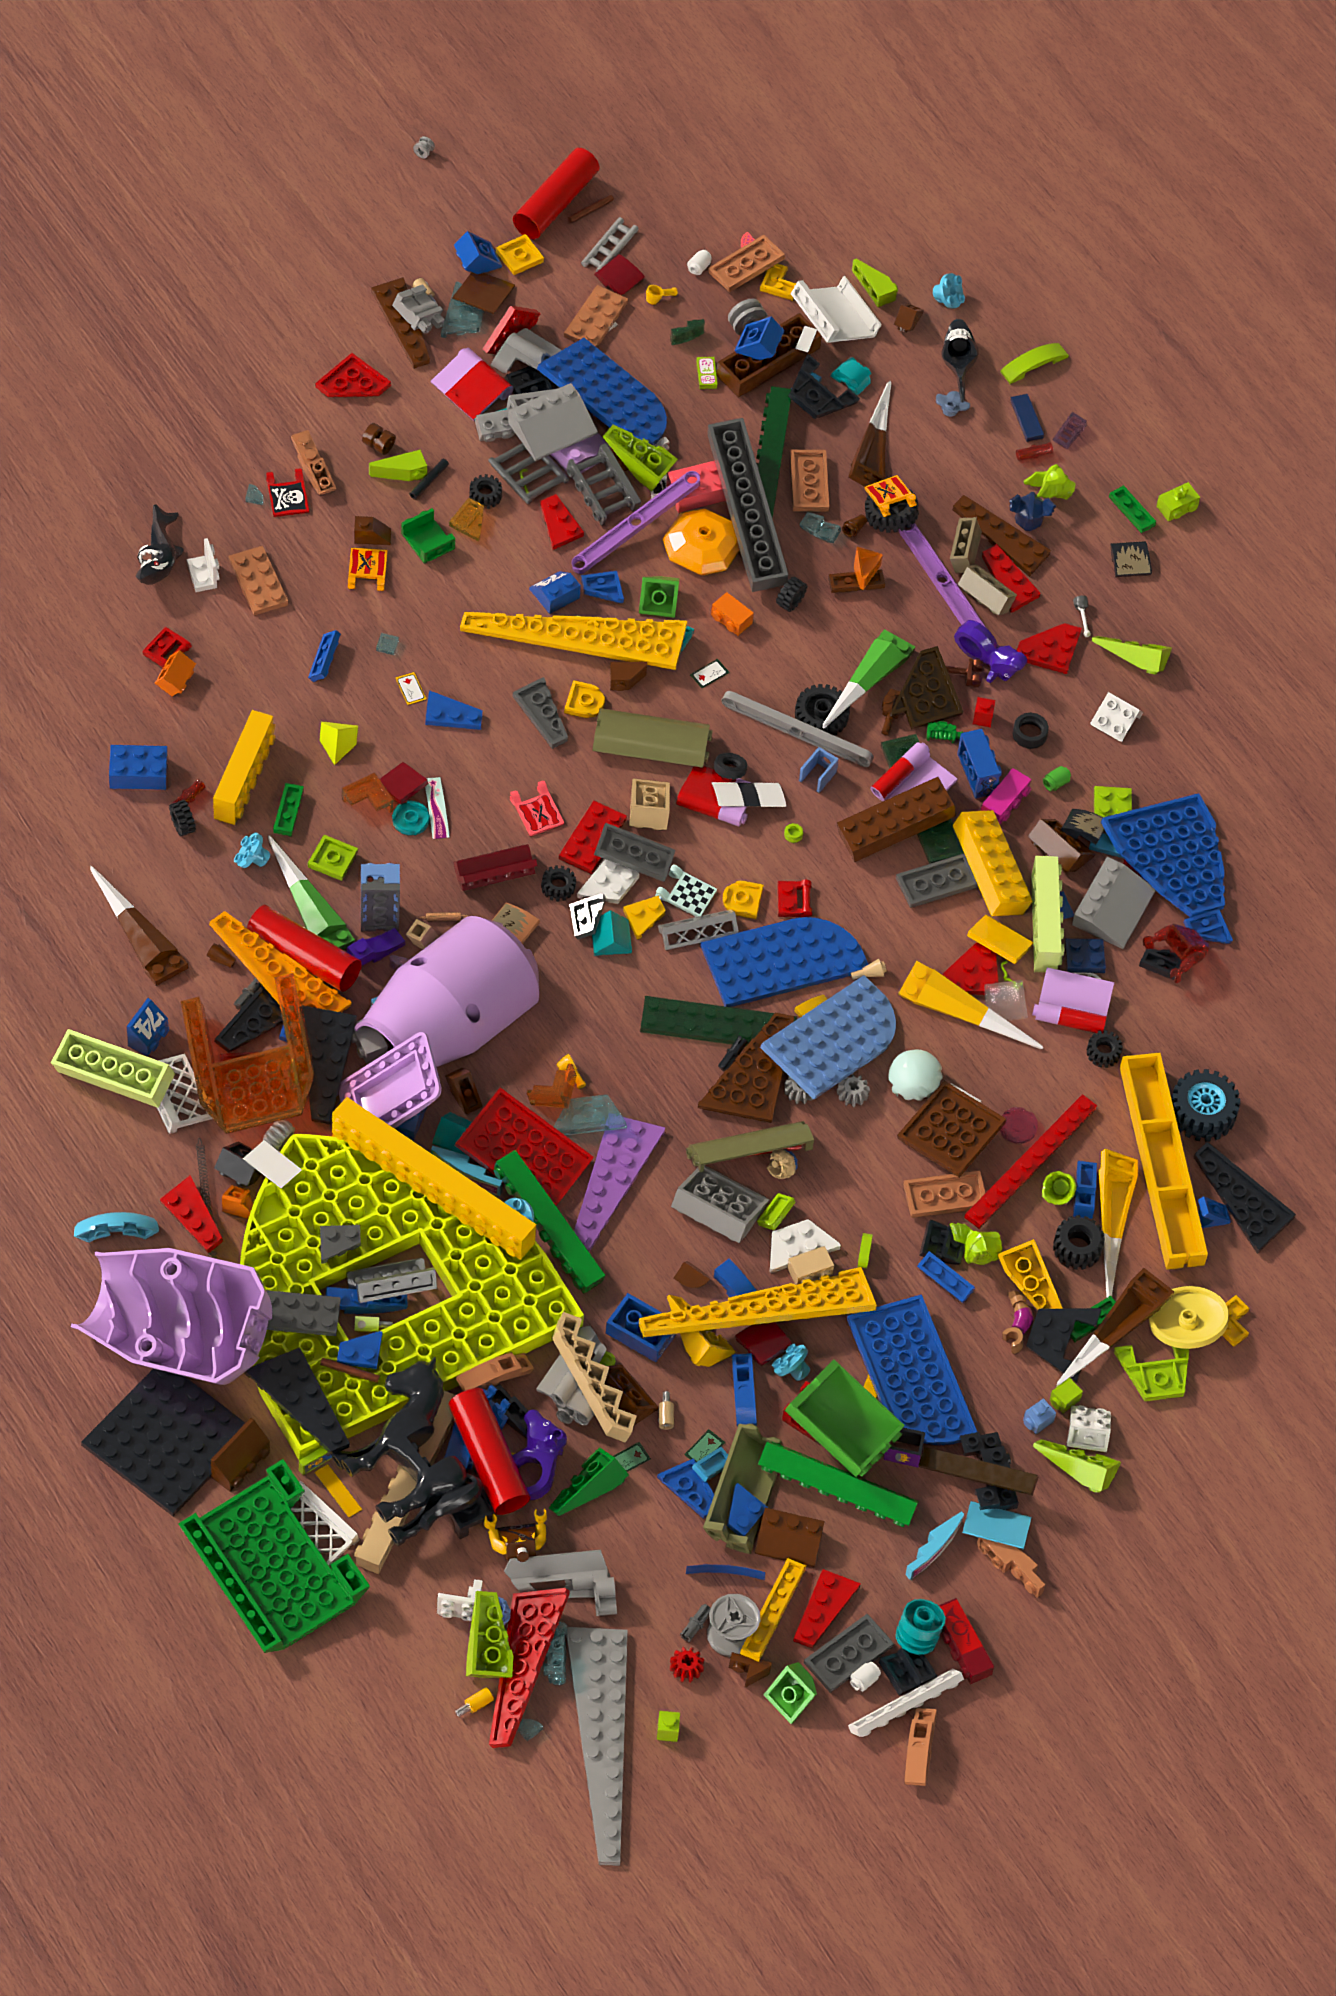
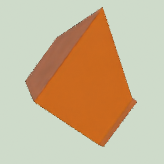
(866, 565)
(237, 1201)

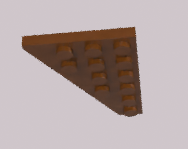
(752, 1081)

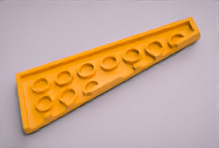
(267, 963)

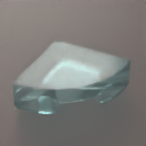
(254, 495)
(529, 1728)

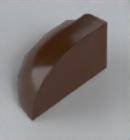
(691, 1276)

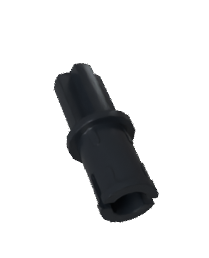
(732, 1053)

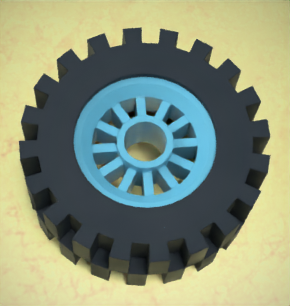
(1200, 1118)

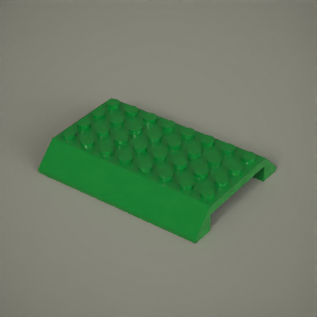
(271, 1563)

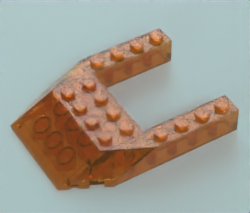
(258, 1085)

